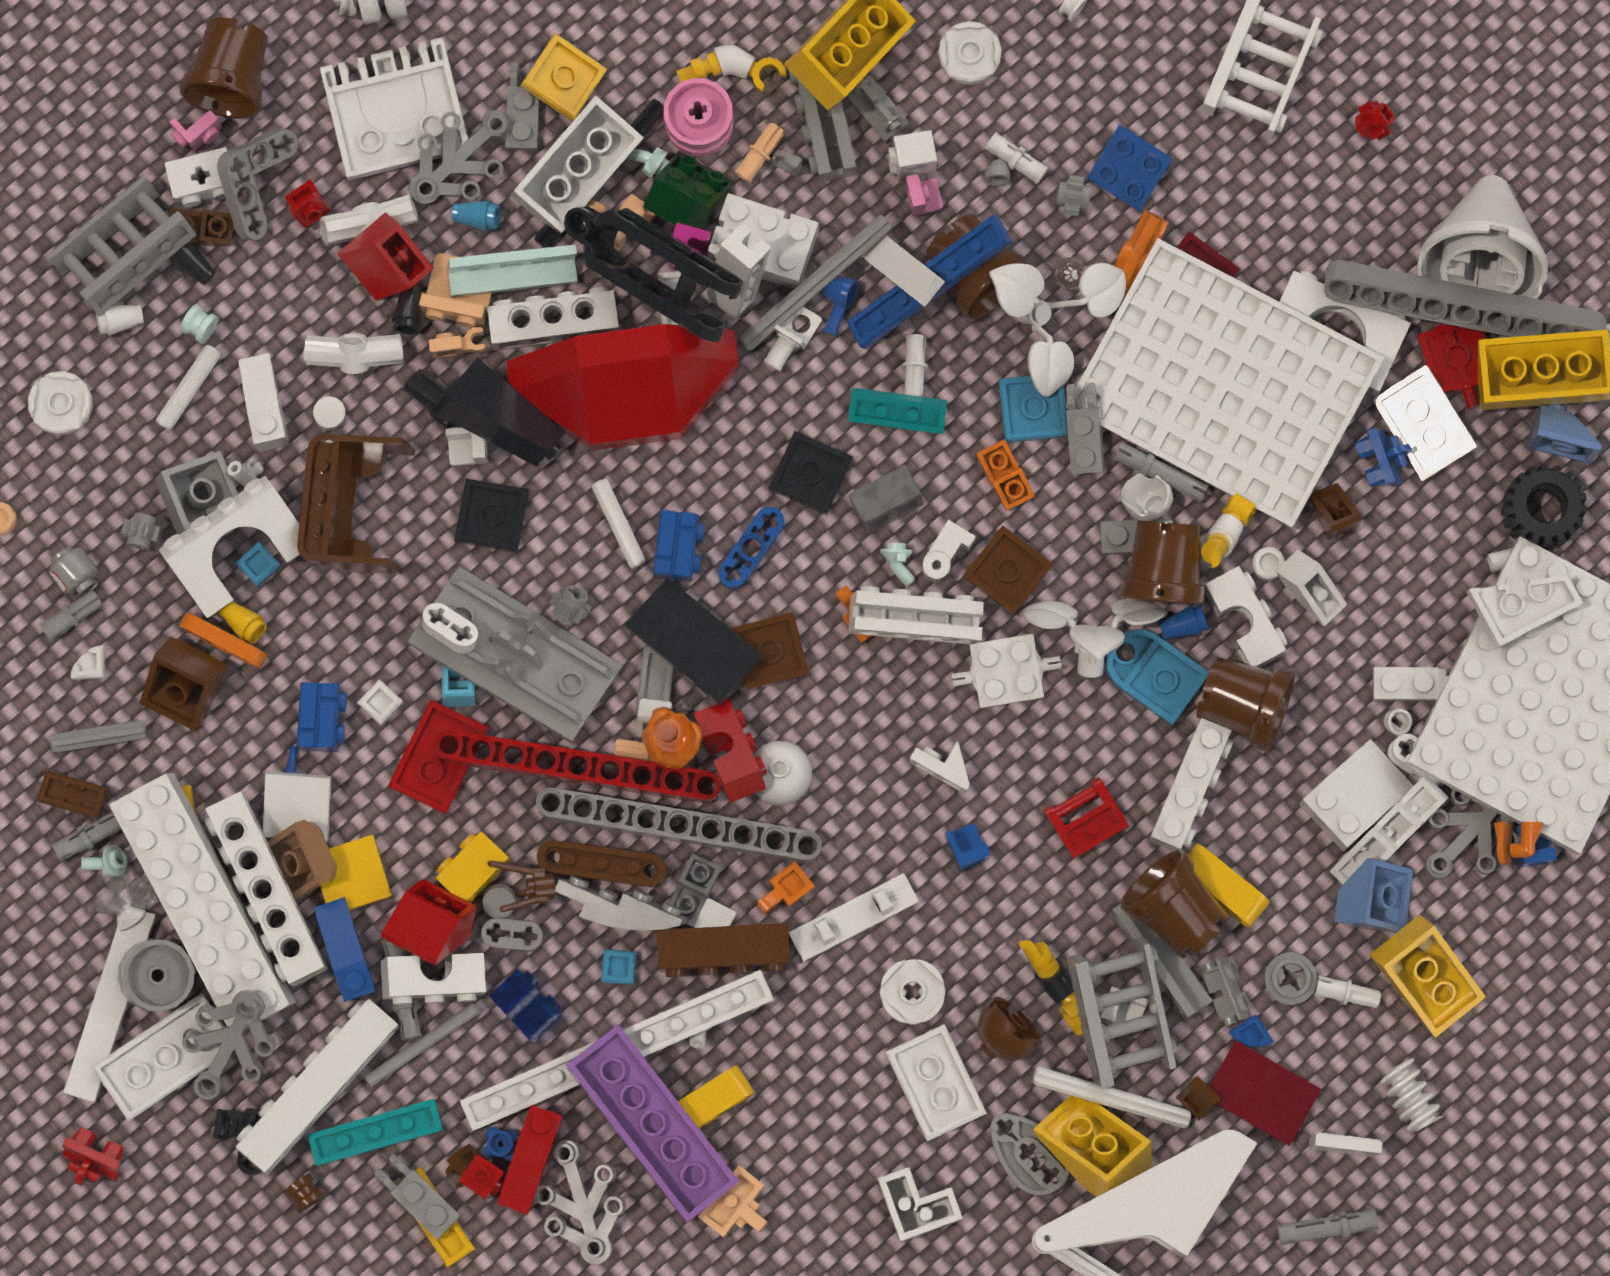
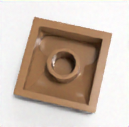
(303, 857)

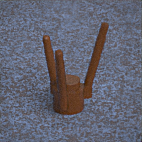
(538, 888)

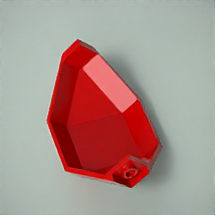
(626, 383)

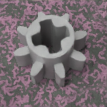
(1073, 195)
(142, 531)
(570, 605)

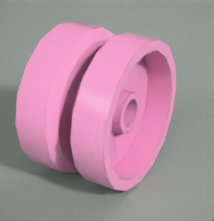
(694, 99)

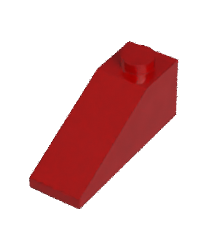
(530, 1159)

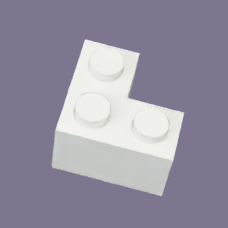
(913, 1214)

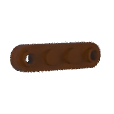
(601, 863)

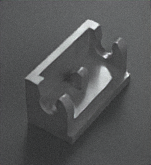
(886, 499)

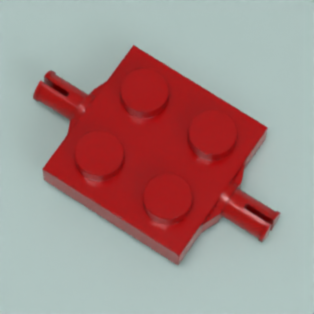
(1453, 358)

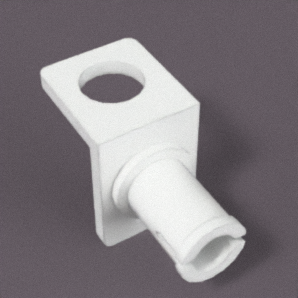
(791, 339)

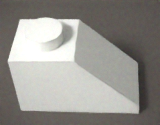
(1311, 587)

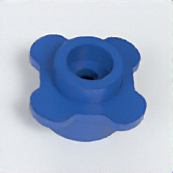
(494, 1136)

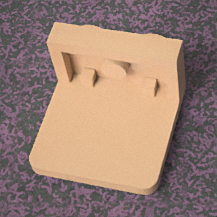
(439, 305)

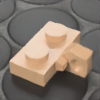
(736, 1206)

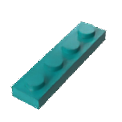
(375, 1132)

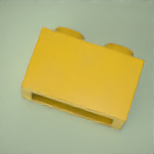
(469, 872)

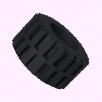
(1558, 485)

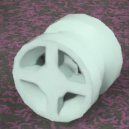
(199, 323)

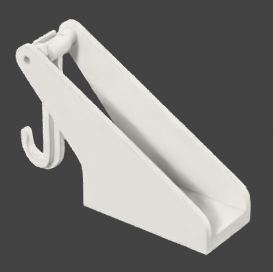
(1160, 1204)

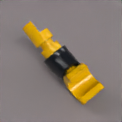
(1053, 980)

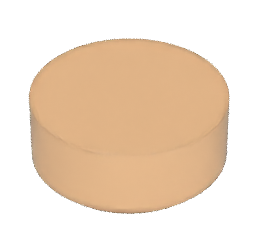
(8, 519)

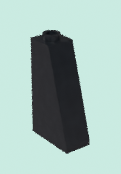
(500, 415)

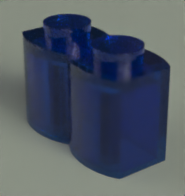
(526, 1006)

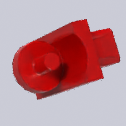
(88, 1162)

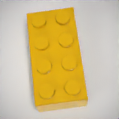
(848, 47)

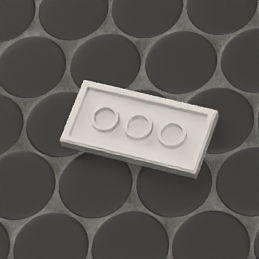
(156, 1060)

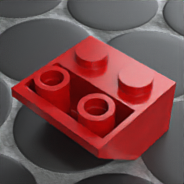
(385, 258)
(430, 922)

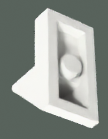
(950, 772)

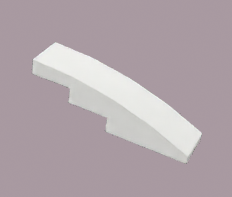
(1393, 828)

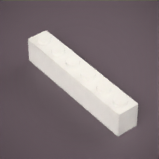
(317, 1086)

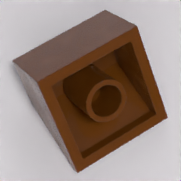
(182, 683)

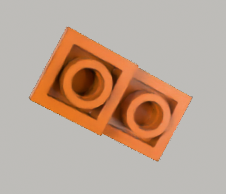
(1004, 474)

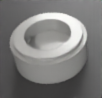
(495, 898)

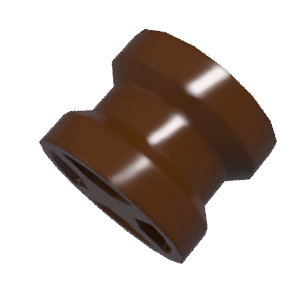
(304, 1193)

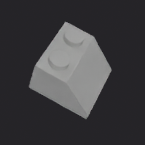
(195, 489)

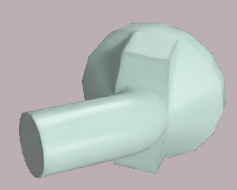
(653, 162)
(895, 555)
(112, 862)

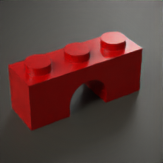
(739, 769)

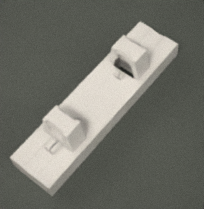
(853, 917)

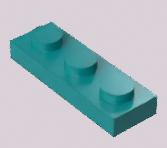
(897, 410)

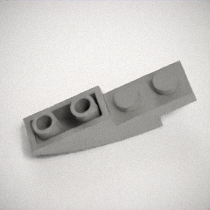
(632, 912)

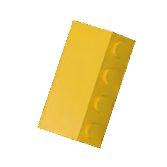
(1544, 369)

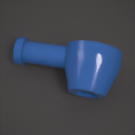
(842, 294)

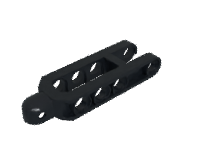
(597, 234)

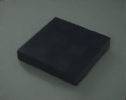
(810, 473)
(491, 515)

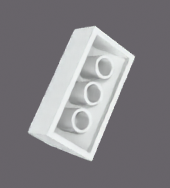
(577, 164)

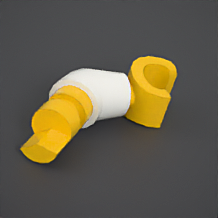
(732, 61)
(1227, 529)

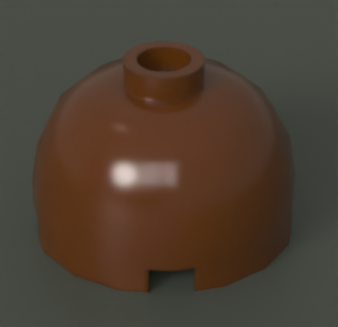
(1006, 1033)

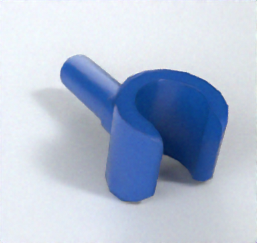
(290, 768)

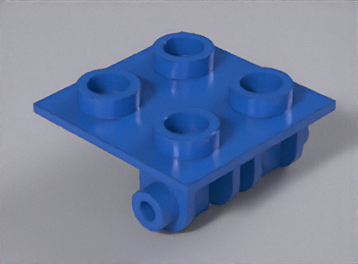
(1129, 168)

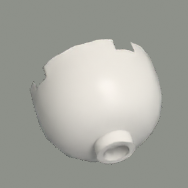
(787, 772)

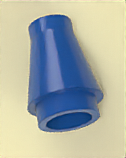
(1185, 623)

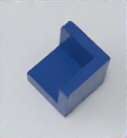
(967, 847)
(1543, 852)

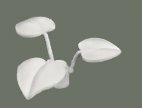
(1017, 294)
(1093, 641)

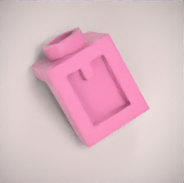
(923, 196)

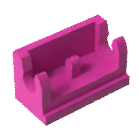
(693, 237)

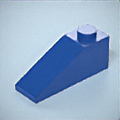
(344, 949)

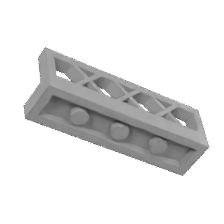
(1171, 970)

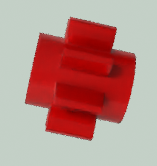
(1374, 120)

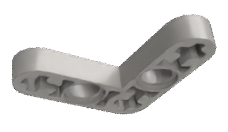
(245, 169)

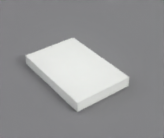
(1426, 420)
(935, 1083)

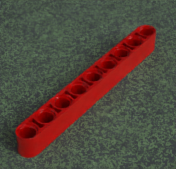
(563, 758)

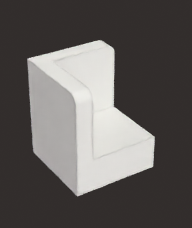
(466, 447)
(1124, 1011)

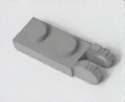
(521, 115)
(1084, 432)
(419, 1199)

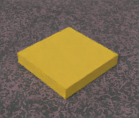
(563, 77)
(358, 874)

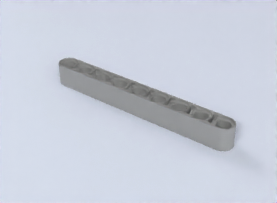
(1446, 302)
(666, 815)

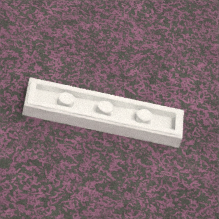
(904, 270)

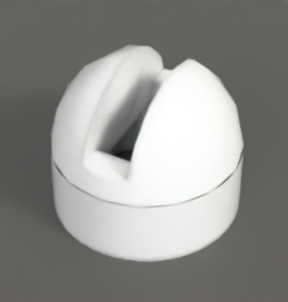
(1401, 716)

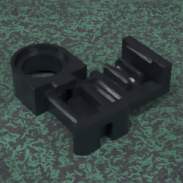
(234, 1124)

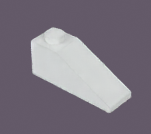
(263, 403)

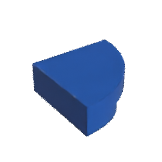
(1251, 1033)

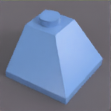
(1562, 435)
(1375, 897)

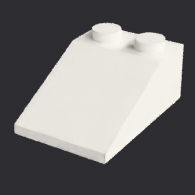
(1356, 795)

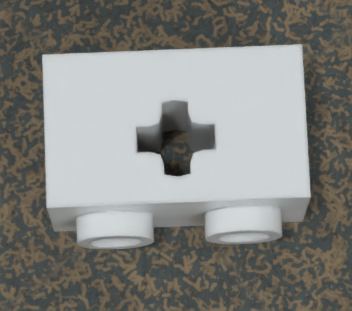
(185, 178)

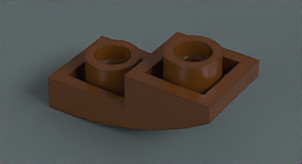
(210, 226)

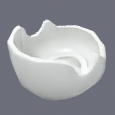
(1147, 497)

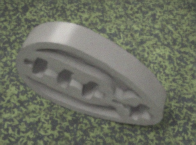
(1018, 1170)

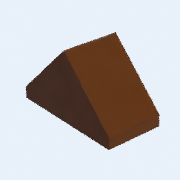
(1335, 511)

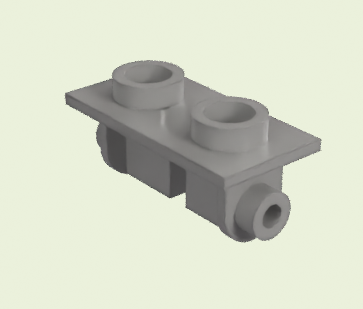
(877, 108)
(1233, 1001)

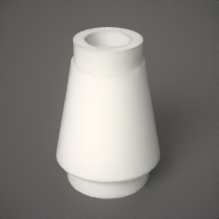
(119, 318)

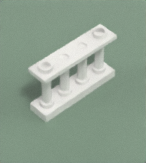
(1231, 69)

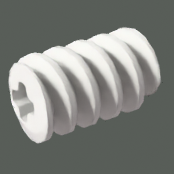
(1410, 1096)

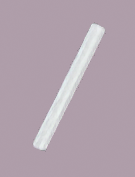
(1112, 1097)

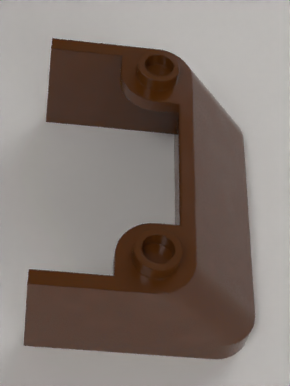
(329, 496)

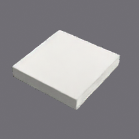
(294, 799)
(1345, 1144)

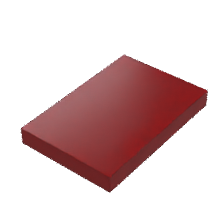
(421, 772)

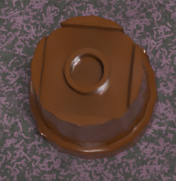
(227, 70)
(976, 291)
(1167, 560)
(1247, 700)
(1175, 903)

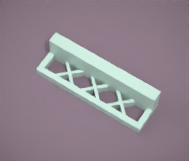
(512, 271)

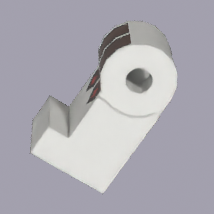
(944, 549)

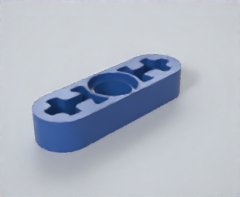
(744, 572)

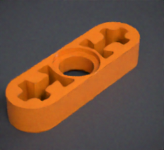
(223, 640)

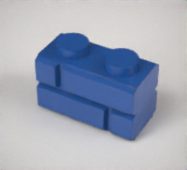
(677, 546)
(320, 717)

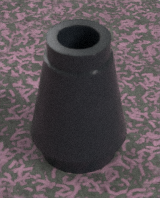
(192, 263)
(407, 314)

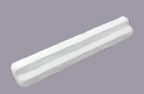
(188, 387)
(618, 523)

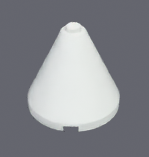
(1486, 244)

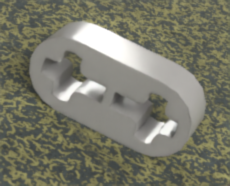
(513, 927)

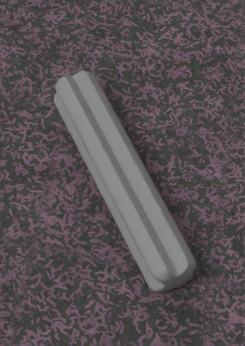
(98, 736)

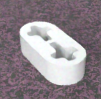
(449, 628)

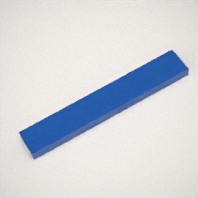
(950, 265)

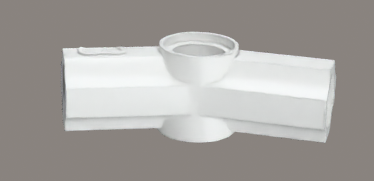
(348, 225)
(353, 351)

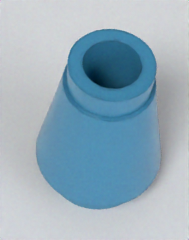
(479, 215)

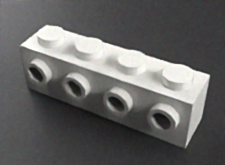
(1190, 784)

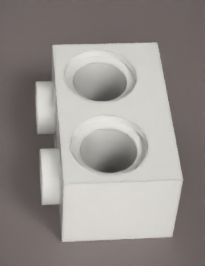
(913, 155)

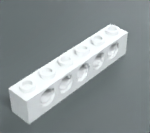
(309, 959)

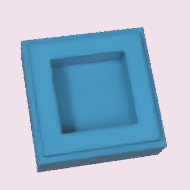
(258, 564)
(618, 967)

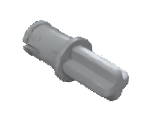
(71, 615)

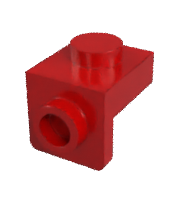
(307, 204)
(483, 1177)

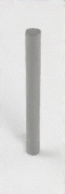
(421, 1044)

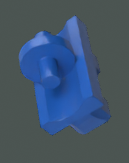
(1377, 444)

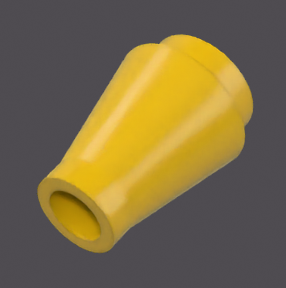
(244, 622)

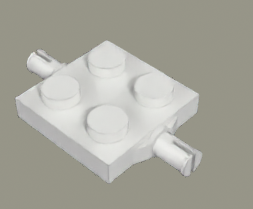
(1006, 671)

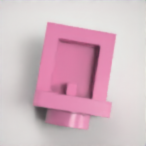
(202, 131)

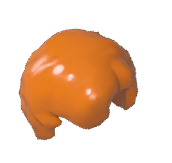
(671, 738)

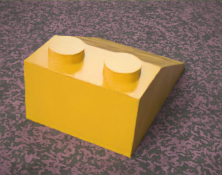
(1427, 975)
(1094, 1145)

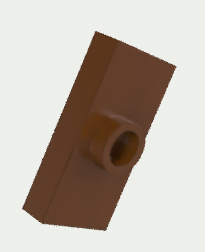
(72, 794)

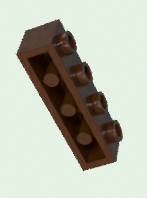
(723, 948)

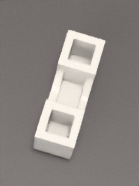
(1235, 593)
(405, 981)

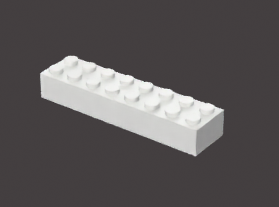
(199, 895)

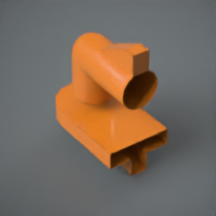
(1505, 848)

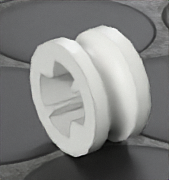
(1072, 8)

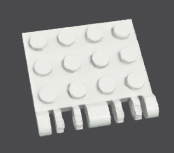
(386, 114)

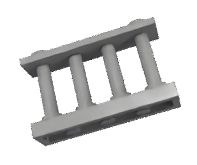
(134, 265)
(1091, 1004)

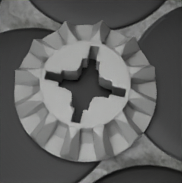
(1293, 963)

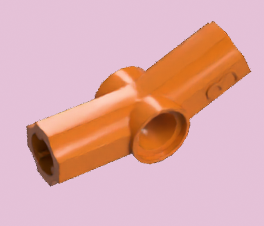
(1139, 246)

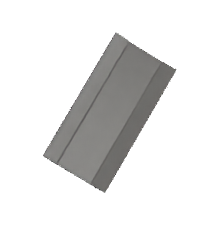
(521, 657)

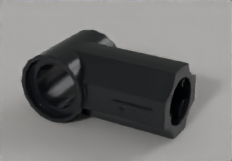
(427, 393)

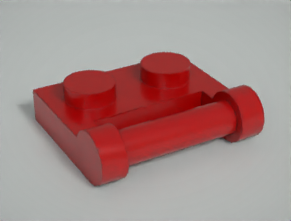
(1093, 826)

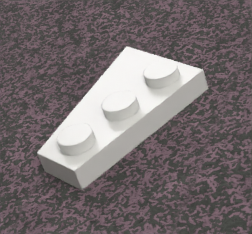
(1523, 606)

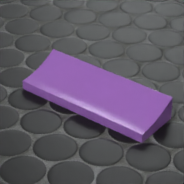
(651, 1123)

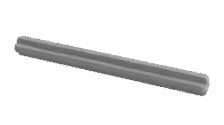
(815, 282)

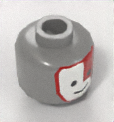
(73, 570)

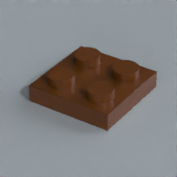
(1008, 570)
(780, 647)

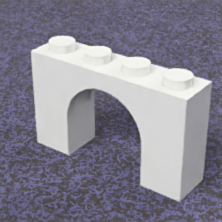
(1379, 330)
(192, 550)

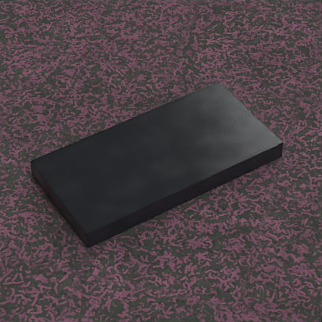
(693, 641)

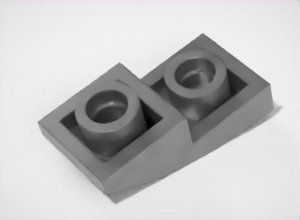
(695, 887)

